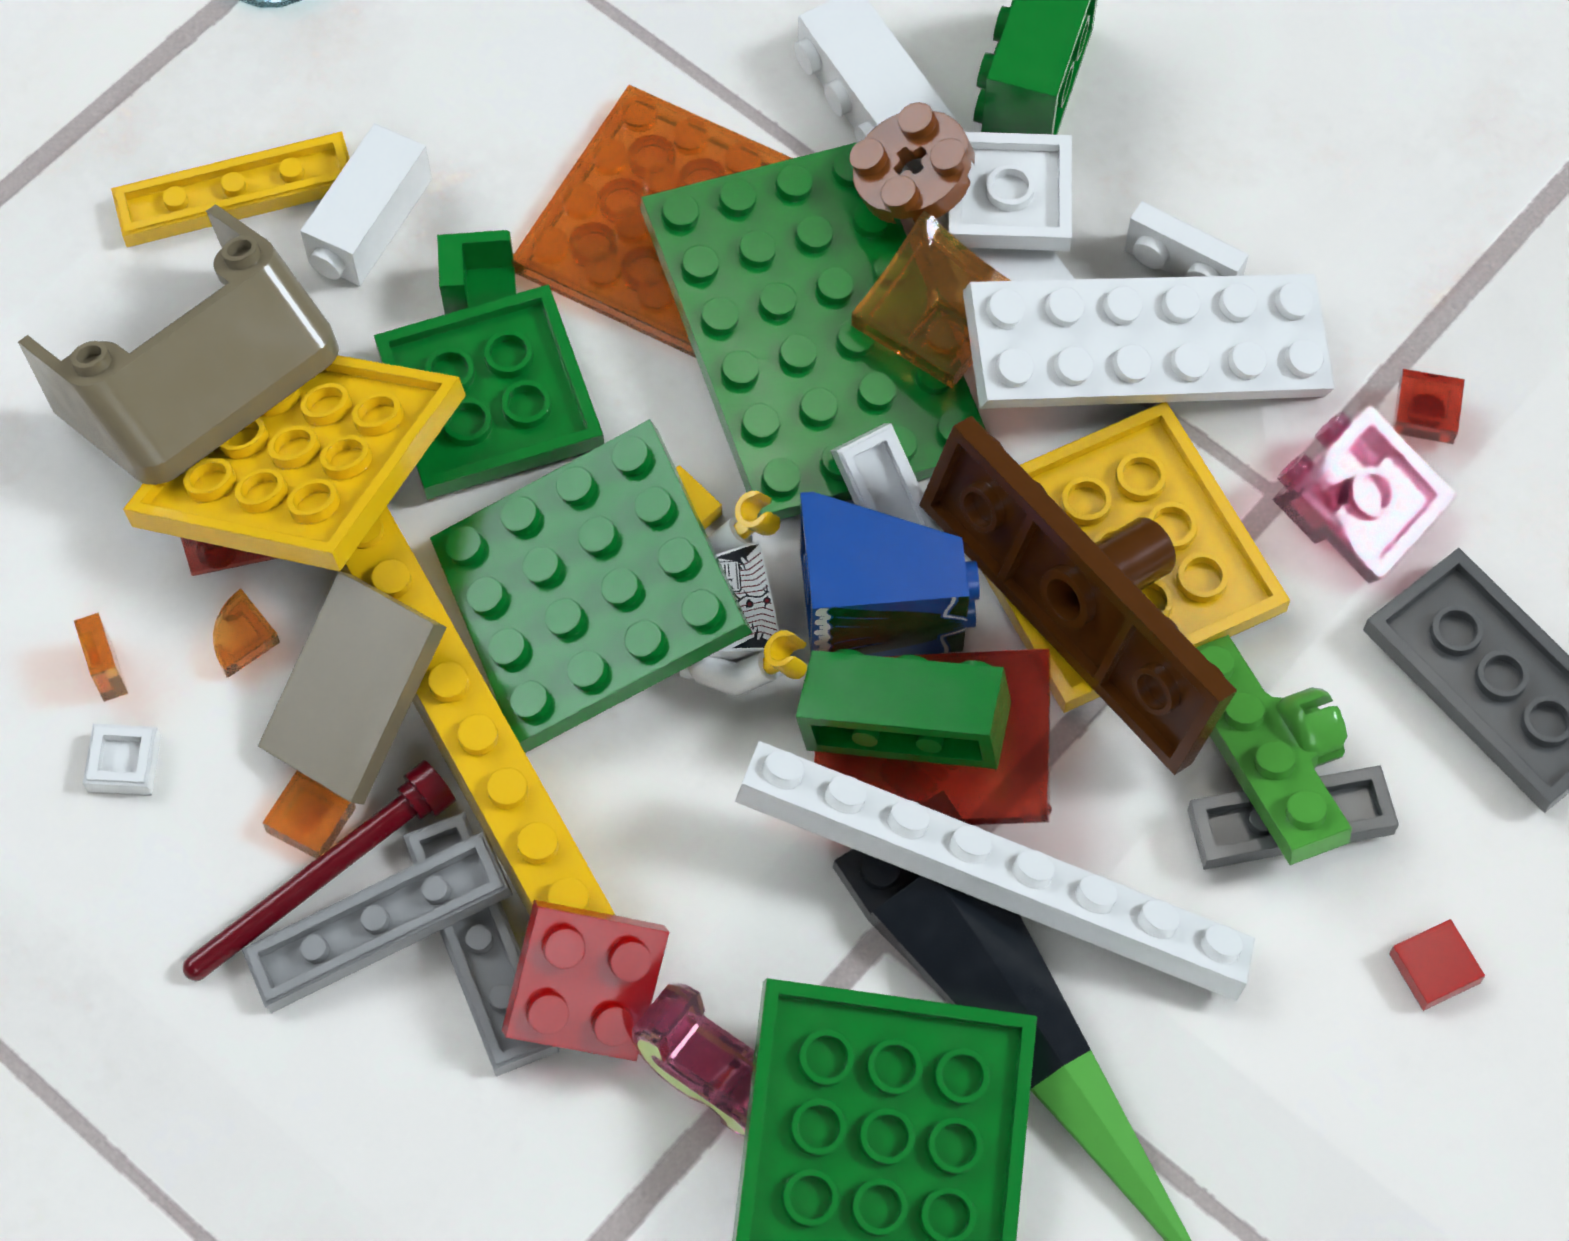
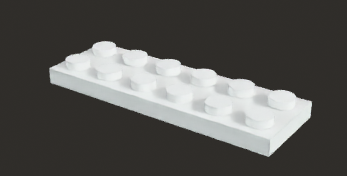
(1147, 340)

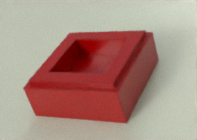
(1437, 964)

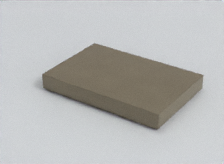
(351, 687)

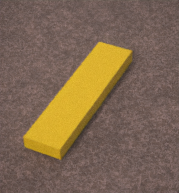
(238, 185)

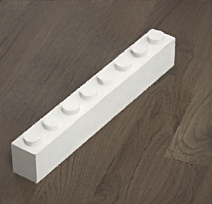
(874, 78)

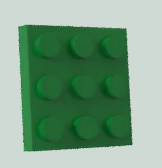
(519, 383)

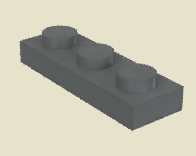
(1233, 833)

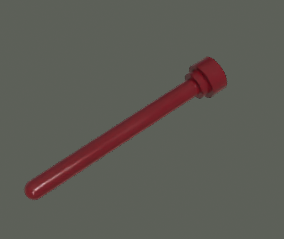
(419, 795)

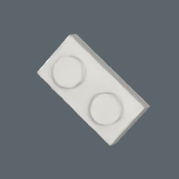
(1179, 248)

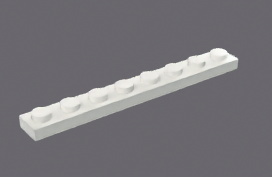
(997, 870)

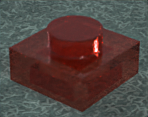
(1428, 406)

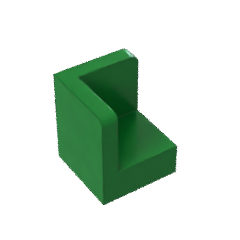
(475, 268)

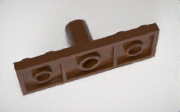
(1081, 593)

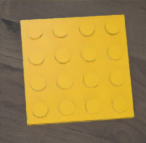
(311, 468)
(1156, 473)

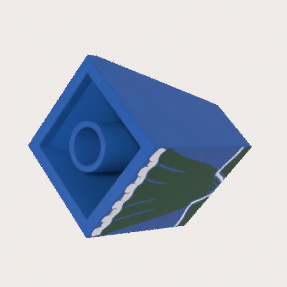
(882, 582)

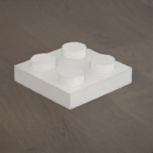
(1016, 193)

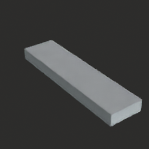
(376, 922)
(482, 956)

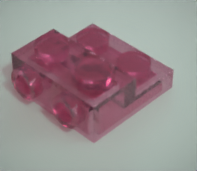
(1362, 492)

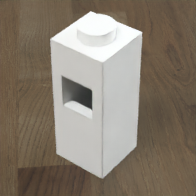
(366, 205)

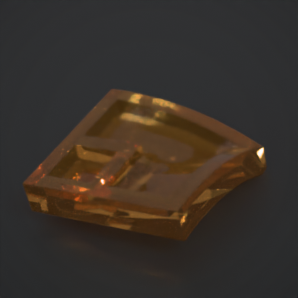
(920, 301)

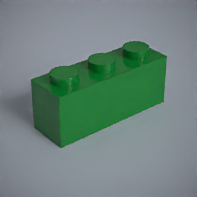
(904, 708)

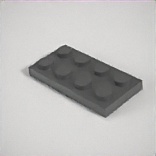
(1485, 671)

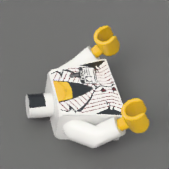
(766, 651)

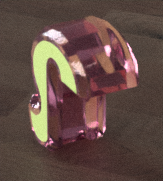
(696, 1054)

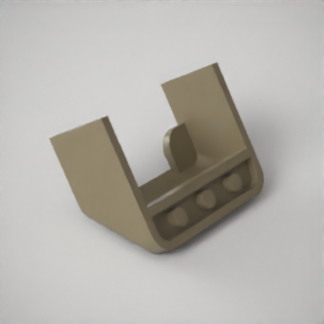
(201, 373)

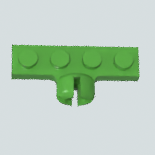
(1274, 756)

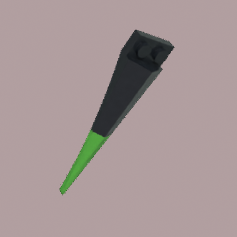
(989, 961)

